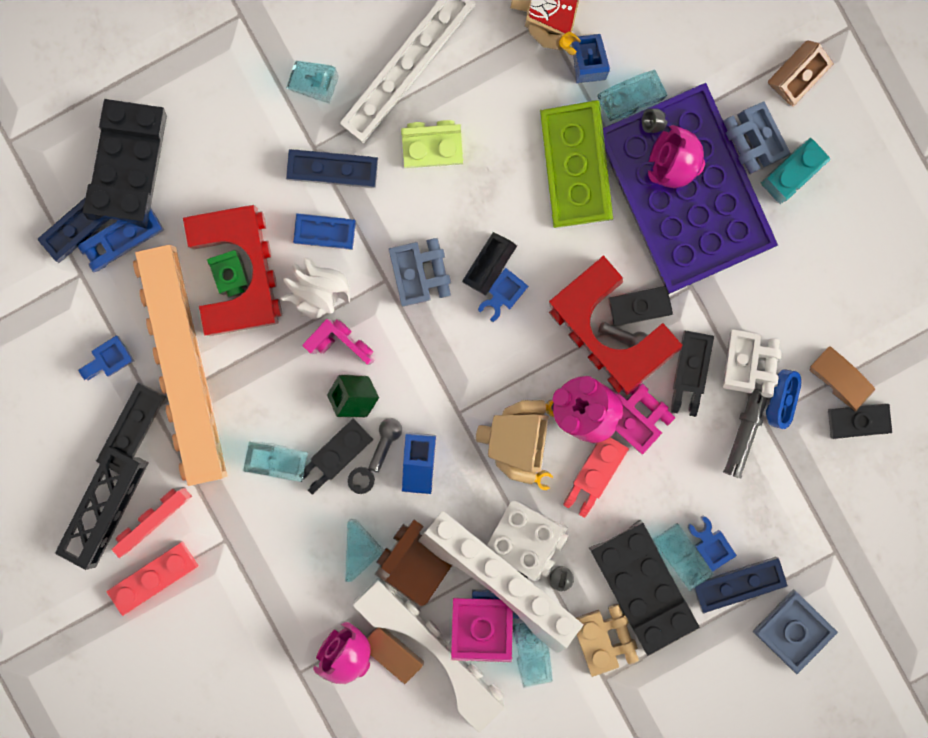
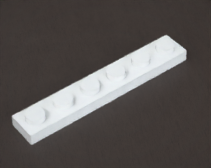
(405, 67)

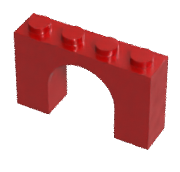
(257, 304)
(625, 366)

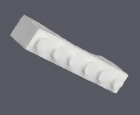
(534, 607)
(386, 609)

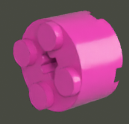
(587, 409)

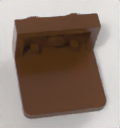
(412, 566)

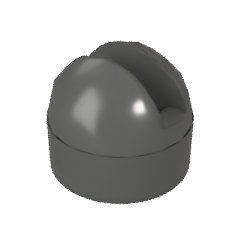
(654, 120)
(556, 575)

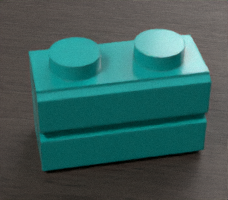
(795, 170)

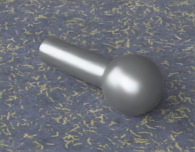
(621, 335)
(389, 430)

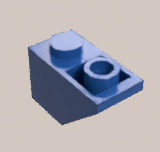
(418, 463)

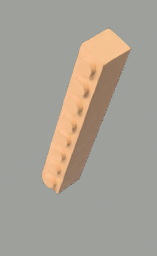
(180, 365)

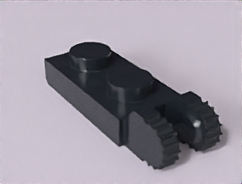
(692, 370)
(338, 453)

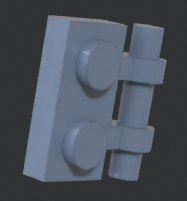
(762, 133)
(410, 274)

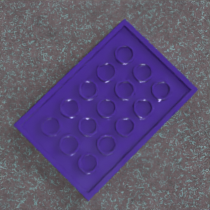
(698, 225)

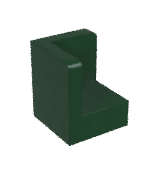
(352, 396)

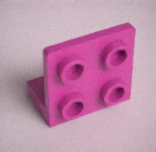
(322, 340)

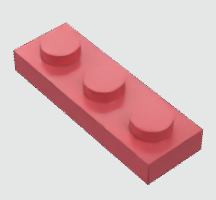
(150, 521)
(152, 578)

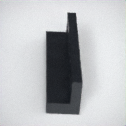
(111, 514)

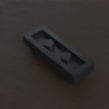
(132, 424)

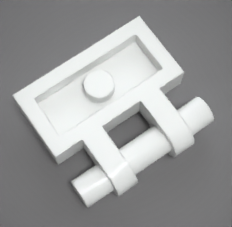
(742, 363)

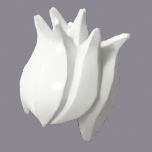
(316, 289)

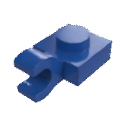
(108, 358)

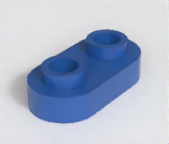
(784, 400)

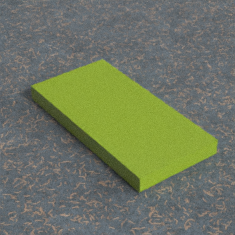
(576, 164)

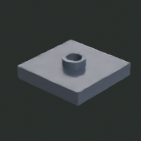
(795, 631)

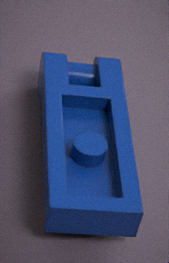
(118, 240)

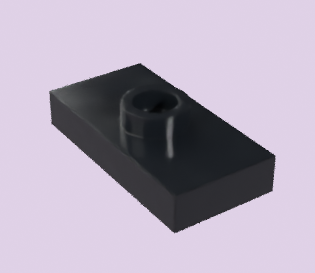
(489, 263)
(640, 306)
(864, 422)

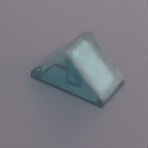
(313, 80)
(275, 461)
(361, 550)

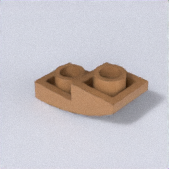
(843, 378)

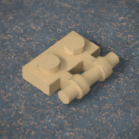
(596, 644)

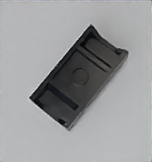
(126, 162)
(644, 588)

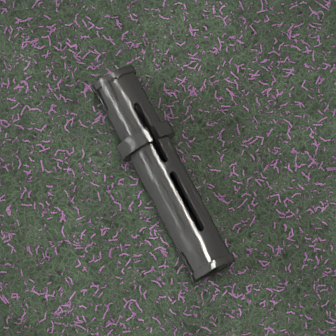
(746, 433)

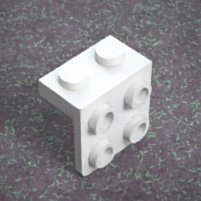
(527, 540)

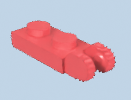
(596, 473)

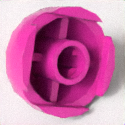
(676, 158)
(343, 655)

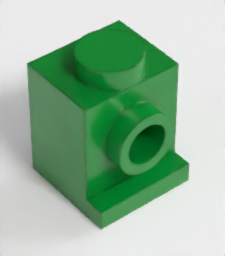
(223, 262)

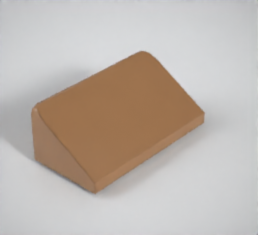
(801, 72)
(394, 654)

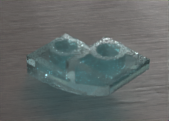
(632, 94)
(683, 557)
(533, 657)

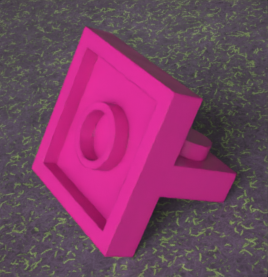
(481, 630)

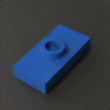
(324, 231)

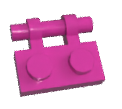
(637, 428)

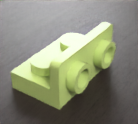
(432, 144)

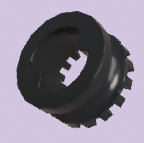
(358, 489)

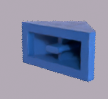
(590, 59)

